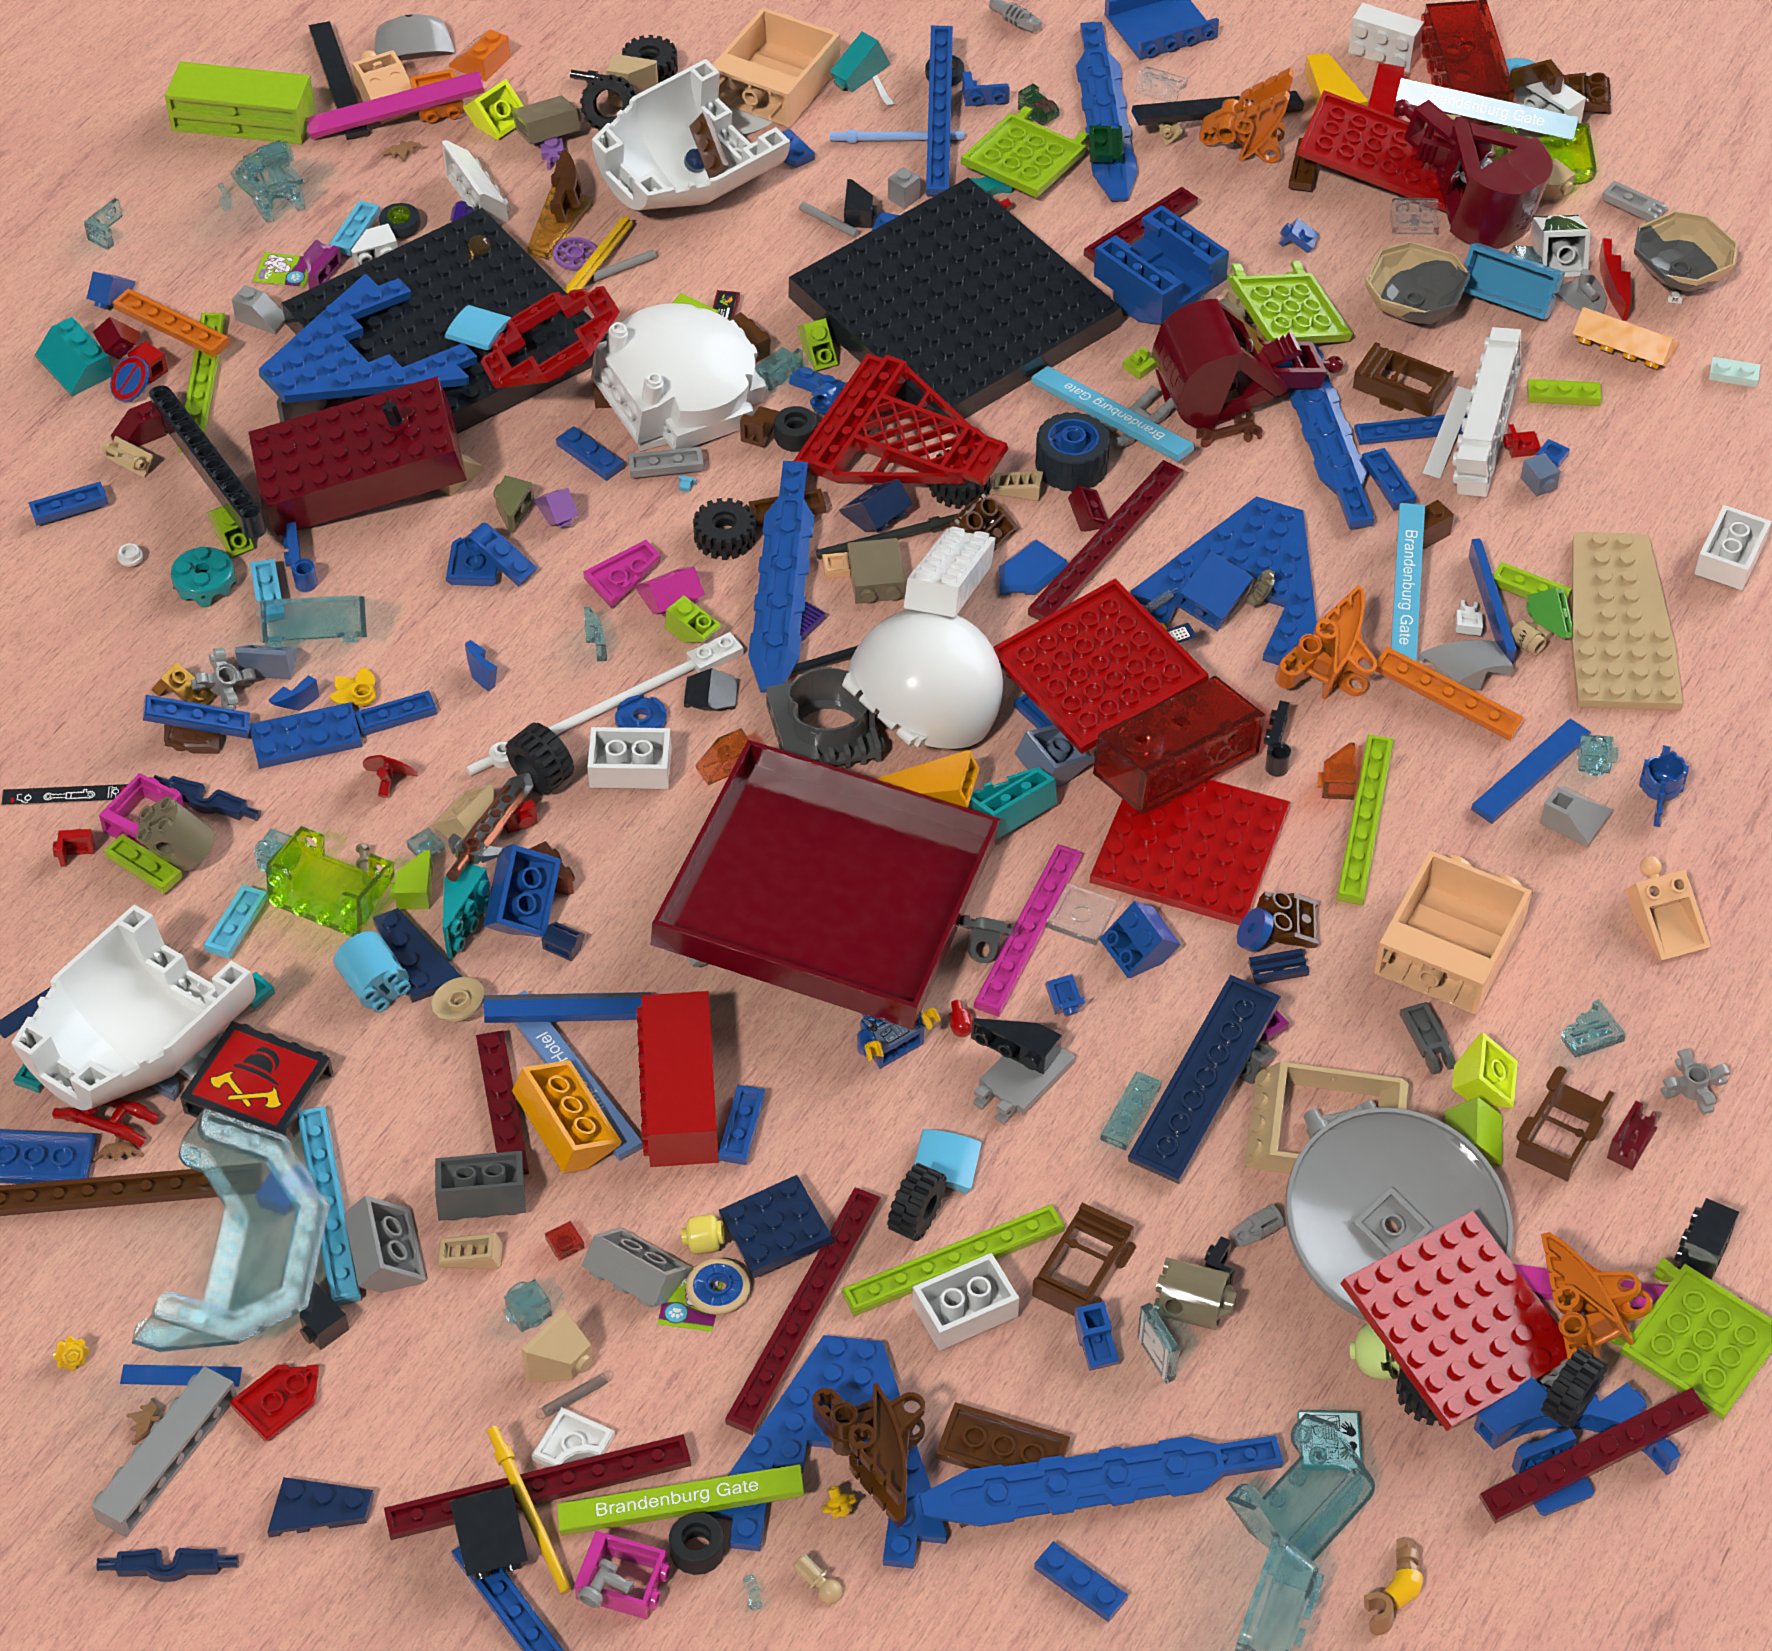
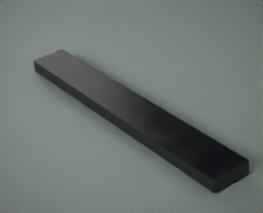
(335, 72)
(1193, 109)

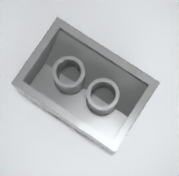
(383, 1245)
(635, 1266)

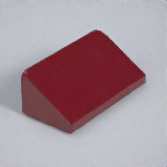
(1087, 508)

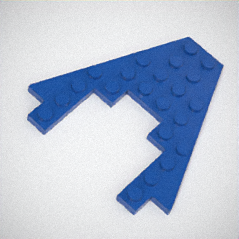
(326, 366)
(1254, 539)
(850, 1369)

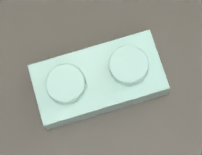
(1734, 372)

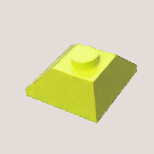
(493, 110)
(1486, 1073)

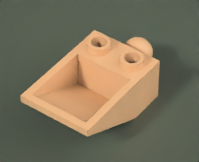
(380, 76)
(1669, 913)

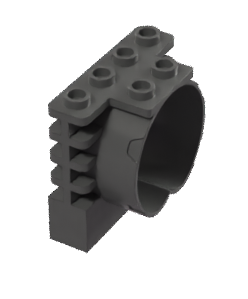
(816, 691)

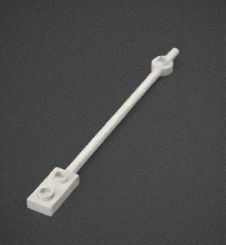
(701, 658)

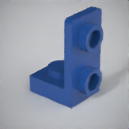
(983, 94)

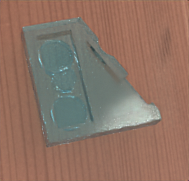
(1592, 1031)

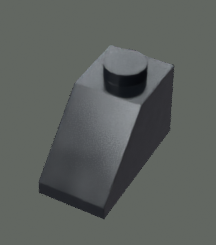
(858, 206)
(322, 1319)

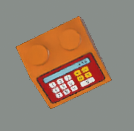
(483, 54)

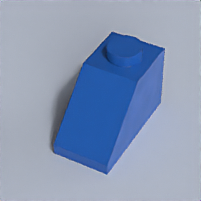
(106, 288)

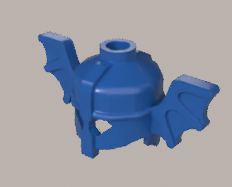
(1663, 778)

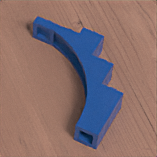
(1521, 1414)

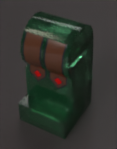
(1042, 109)

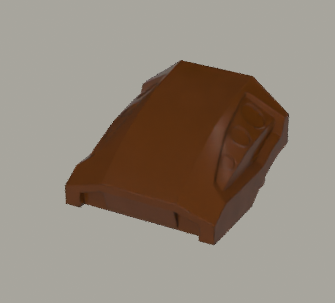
(1595, 89)
(988, 517)
(191, 740)
(1292, 918)

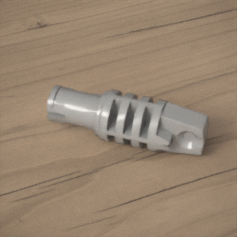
(1016, 15)

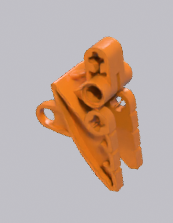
(1258, 123)
(1332, 650)
(1596, 1293)

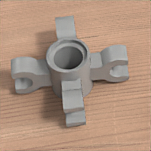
(226, 671)
(1695, 1081)

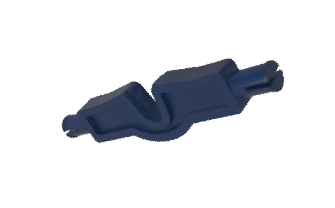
(217, 802)
(185, 1562)

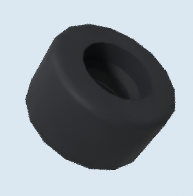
(794, 427)
(696, 1561)

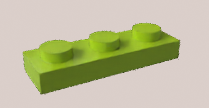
(1564, 392)
(1522, 582)
(143, 863)

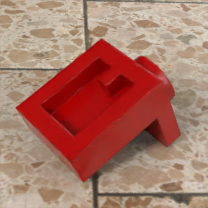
(1520, 443)

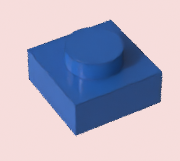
(1556, 452)

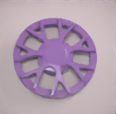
(573, 252)

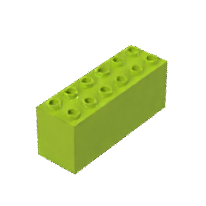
(240, 102)

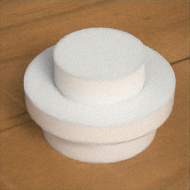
(129, 555)

